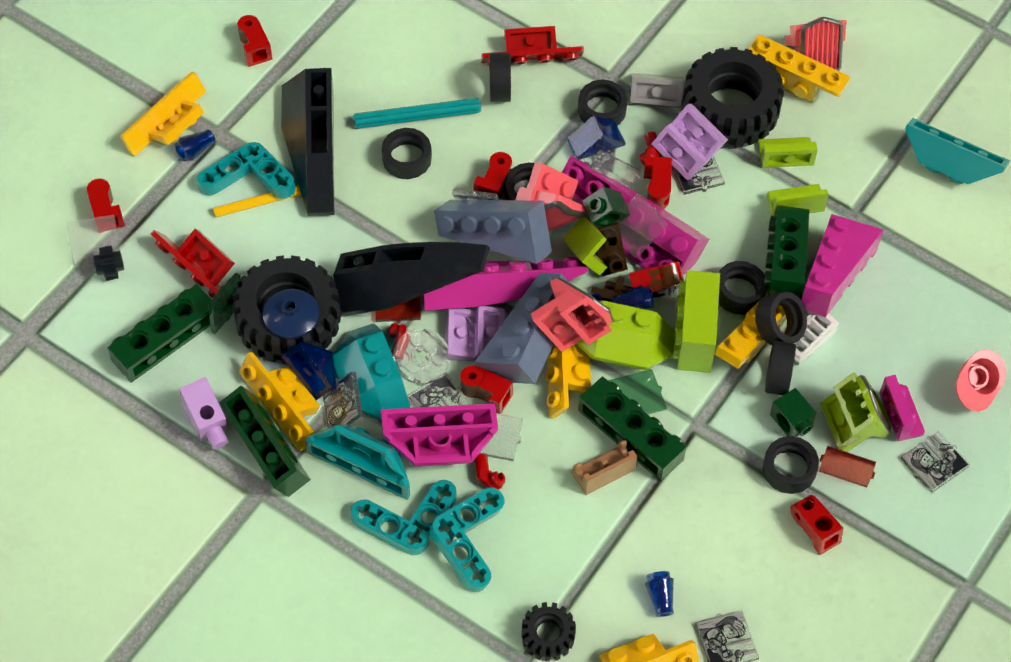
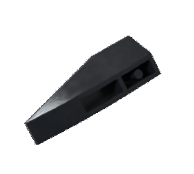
(309, 136)
(400, 272)

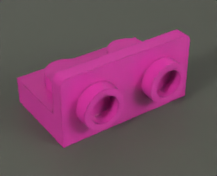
(901, 409)

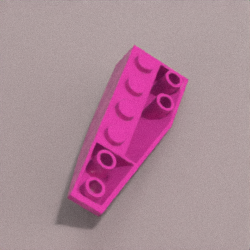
(673, 244)
(499, 283)

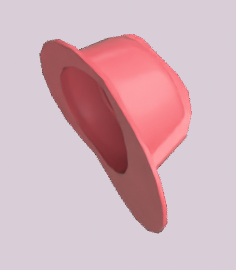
(980, 380)

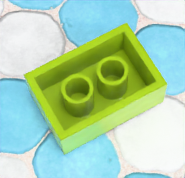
(696, 321)

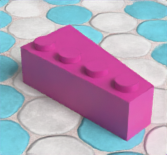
(840, 257)

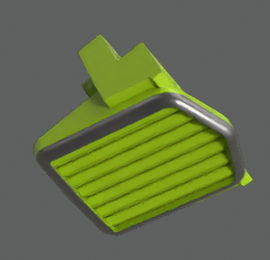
(855, 413)

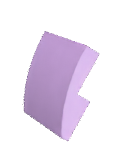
(689, 141)
(471, 330)

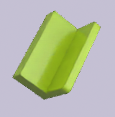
(787, 152)
(802, 197)
(585, 241)

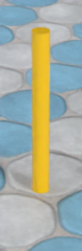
(249, 203)

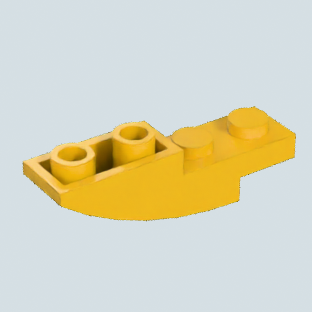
(745, 340)

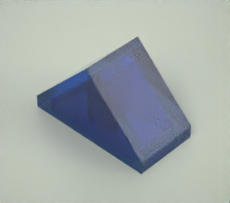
(595, 135)
(313, 367)

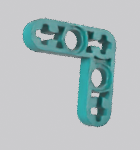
(255, 164)
(405, 528)
(458, 528)

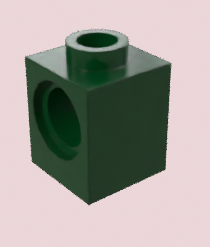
(606, 207)
(793, 414)

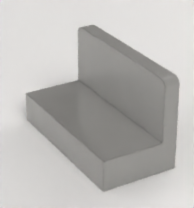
(656, 89)

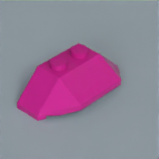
(440, 433)

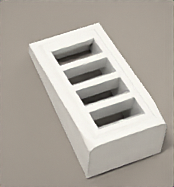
(824, 326)

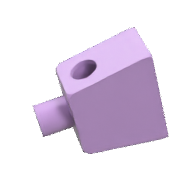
(204, 413)

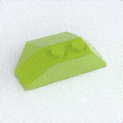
(636, 340)

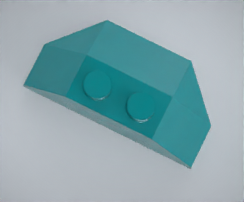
(952, 155)
(376, 370)
(362, 456)

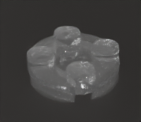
(437, 356)

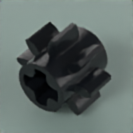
(108, 263)

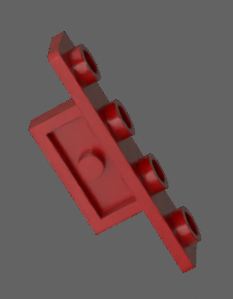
(535, 43)
(199, 256)

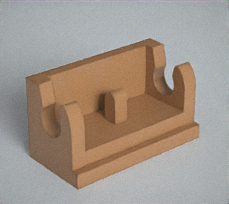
(605, 468)

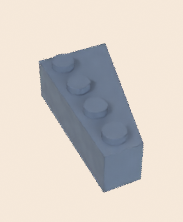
(506, 226)
(519, 344)

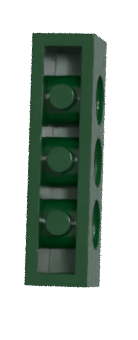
(788, 252)
(158, 346)
(264, 441)
(657, 460)

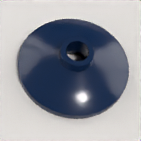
(291, 323)

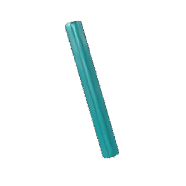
(417, 113)

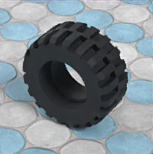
(744, 73)
(278, 276)

